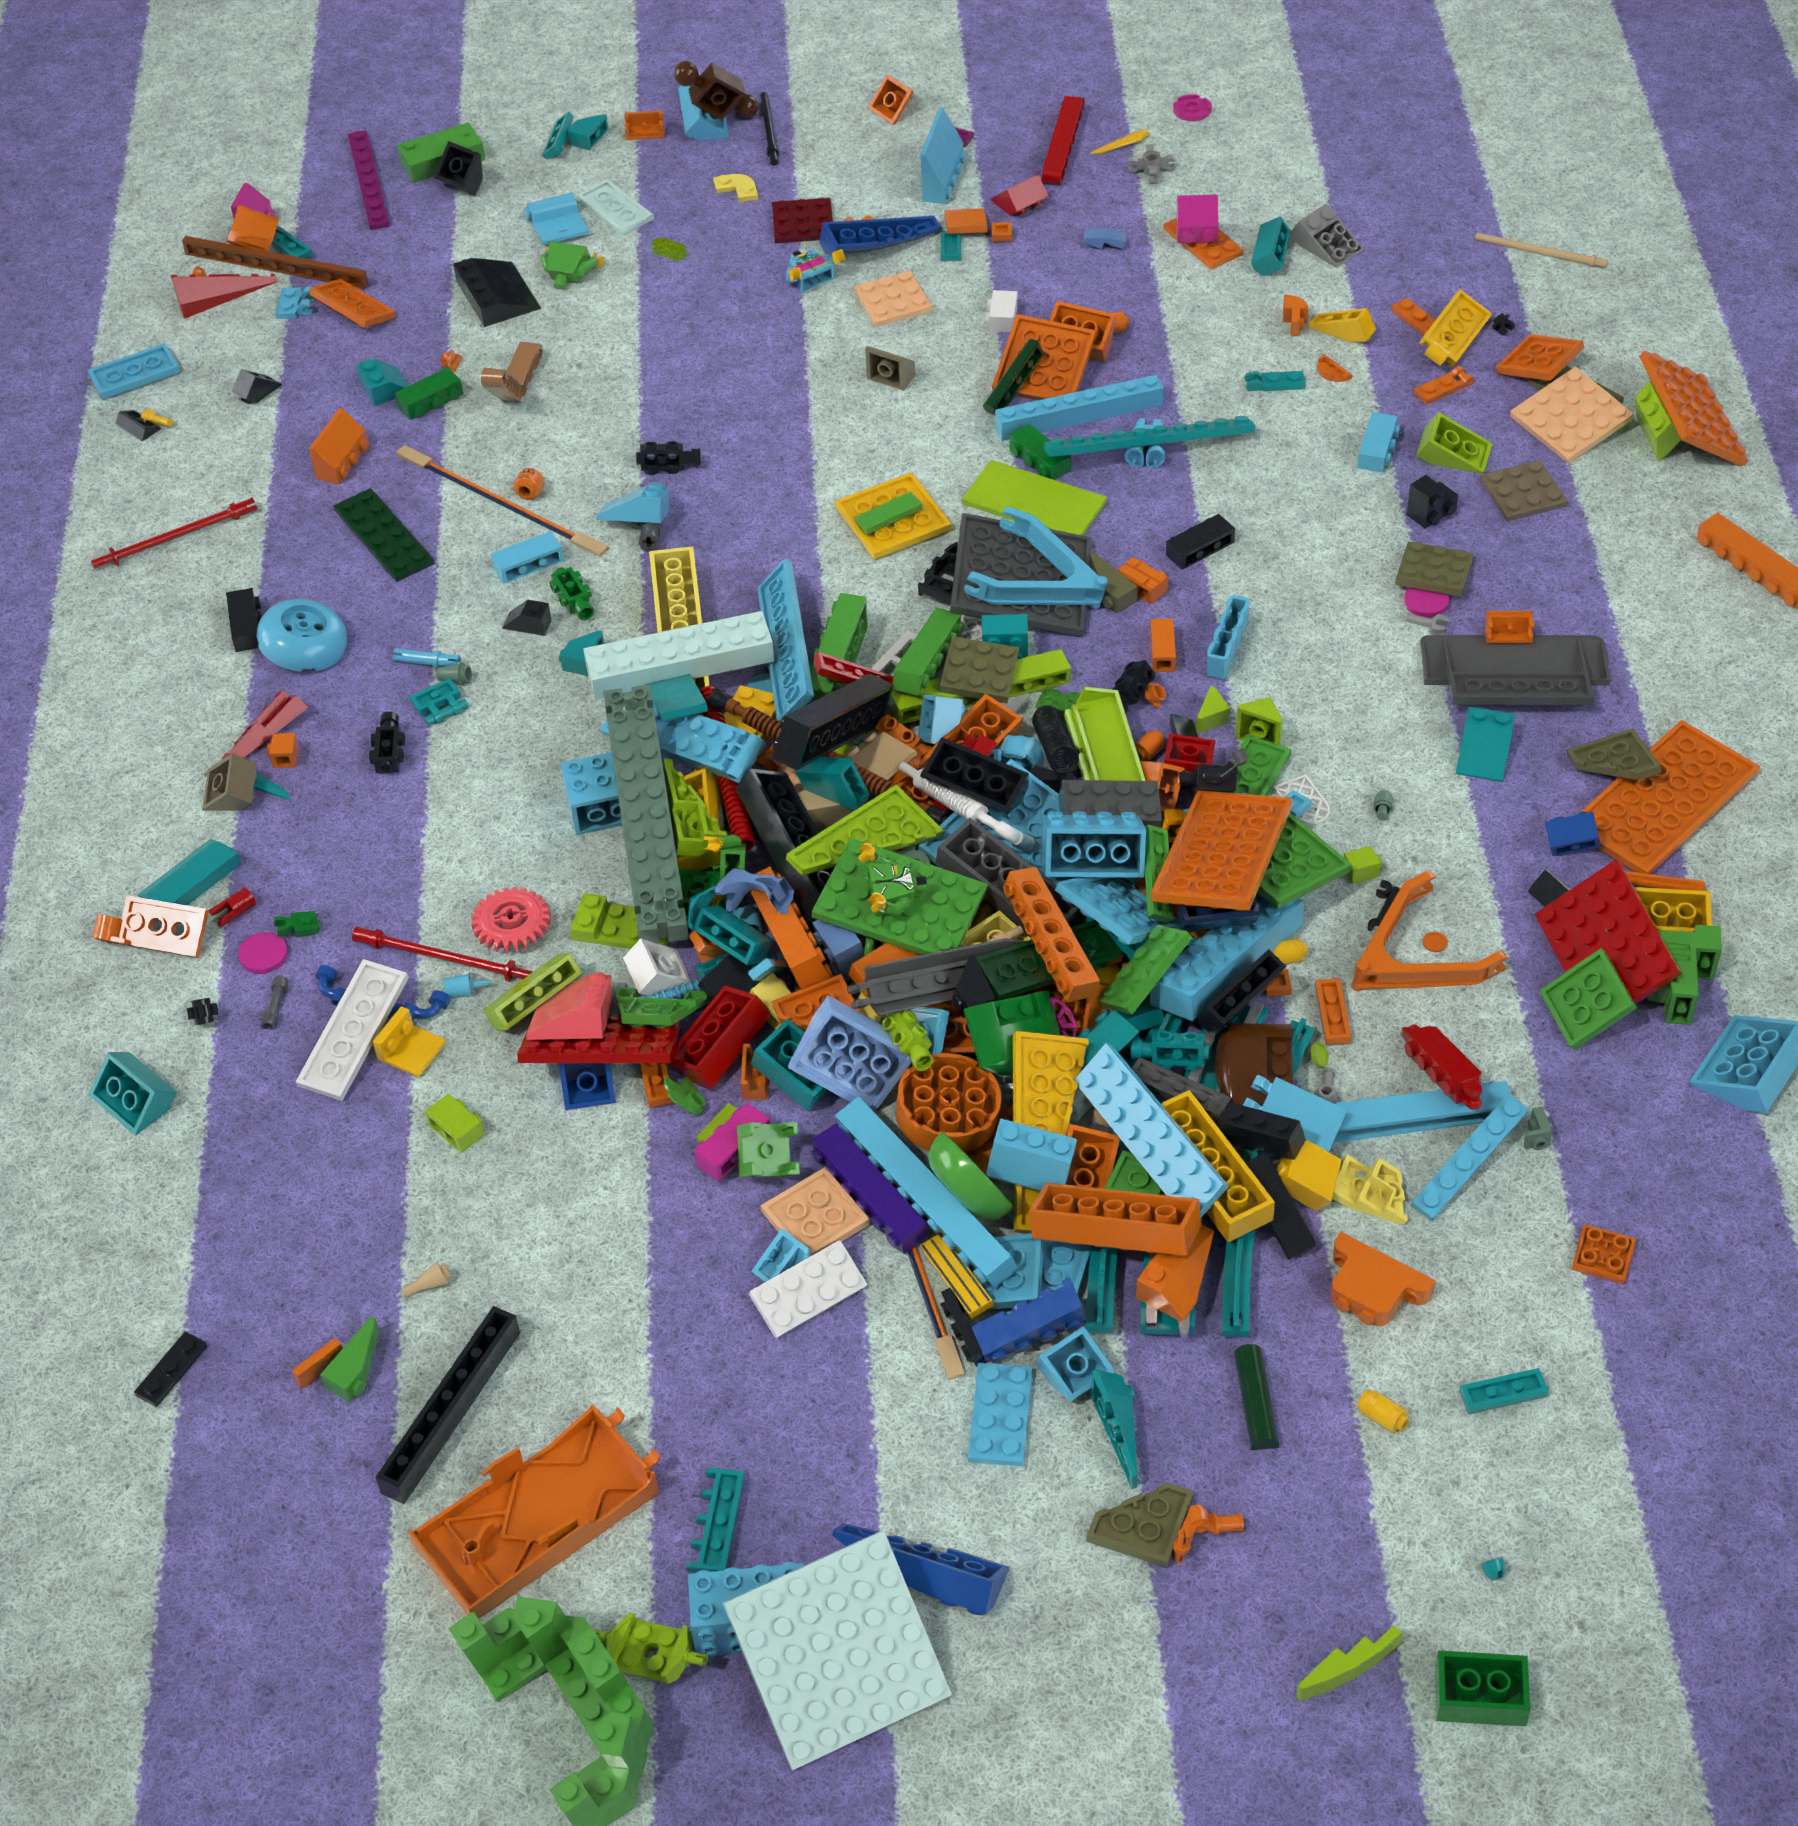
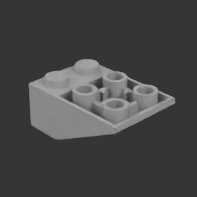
(1326, 237)

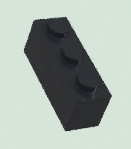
(1200, 541)
(244, 618)
(1262, 1130)

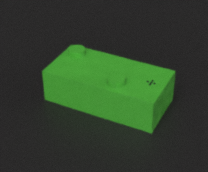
(422, 155)

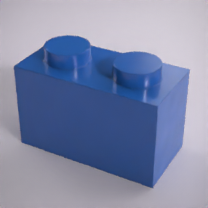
(1572, 834)

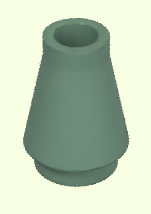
(458, 673)

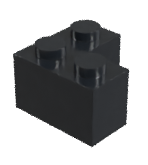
(1430, 501)

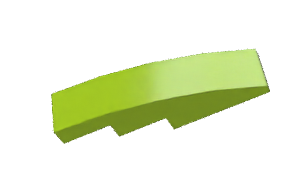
(1342, 1668)

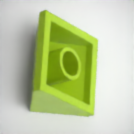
(1259, 720)

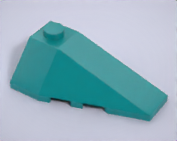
(1115, 1408)

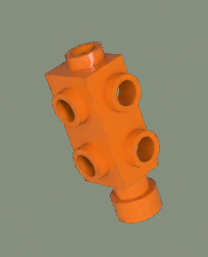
(898, 731)

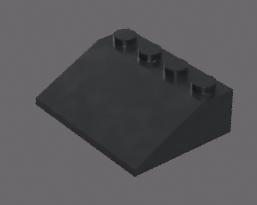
(494, 289)

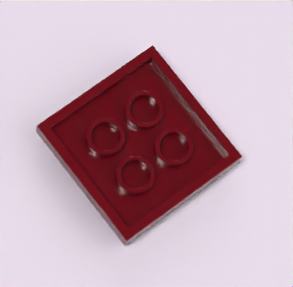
(800, 219)

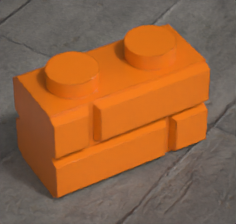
(1149, 582)

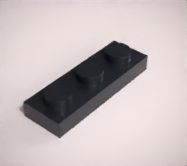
(961, 1328)
(170, 1369)

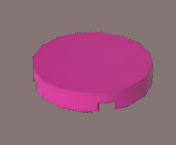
(1197, 109)
(1425, 602)
(262, 953)

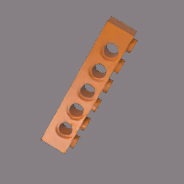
(1051, 934)

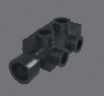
(663, 460)
(1134, 682)
(387, 744)

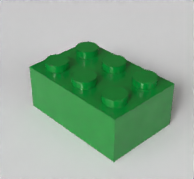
(1482, 1688)

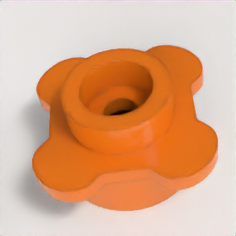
(1155, 694)

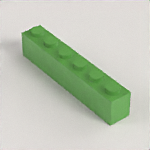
(927, 652)

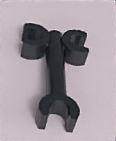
(1390, 894)

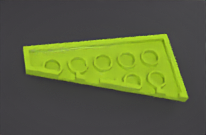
(885, 822)

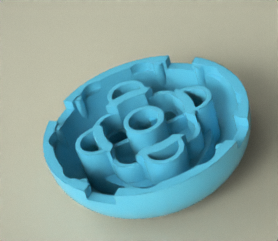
(315, 636)

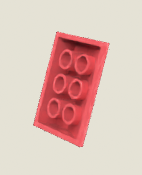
(575, 1011)

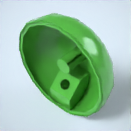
(967, 1181)

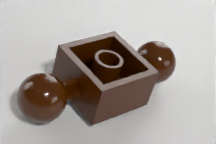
(716, 90)

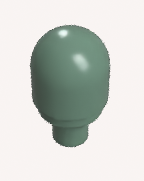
(1383, 804)

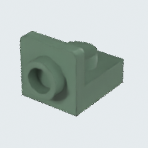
(1539, 1130)

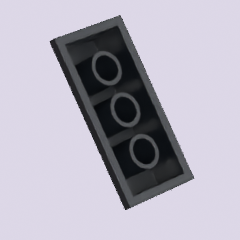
(976, 776)

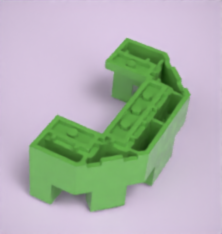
(541, 1638)

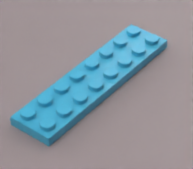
(1149, 1129)

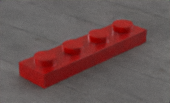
(843, 670)

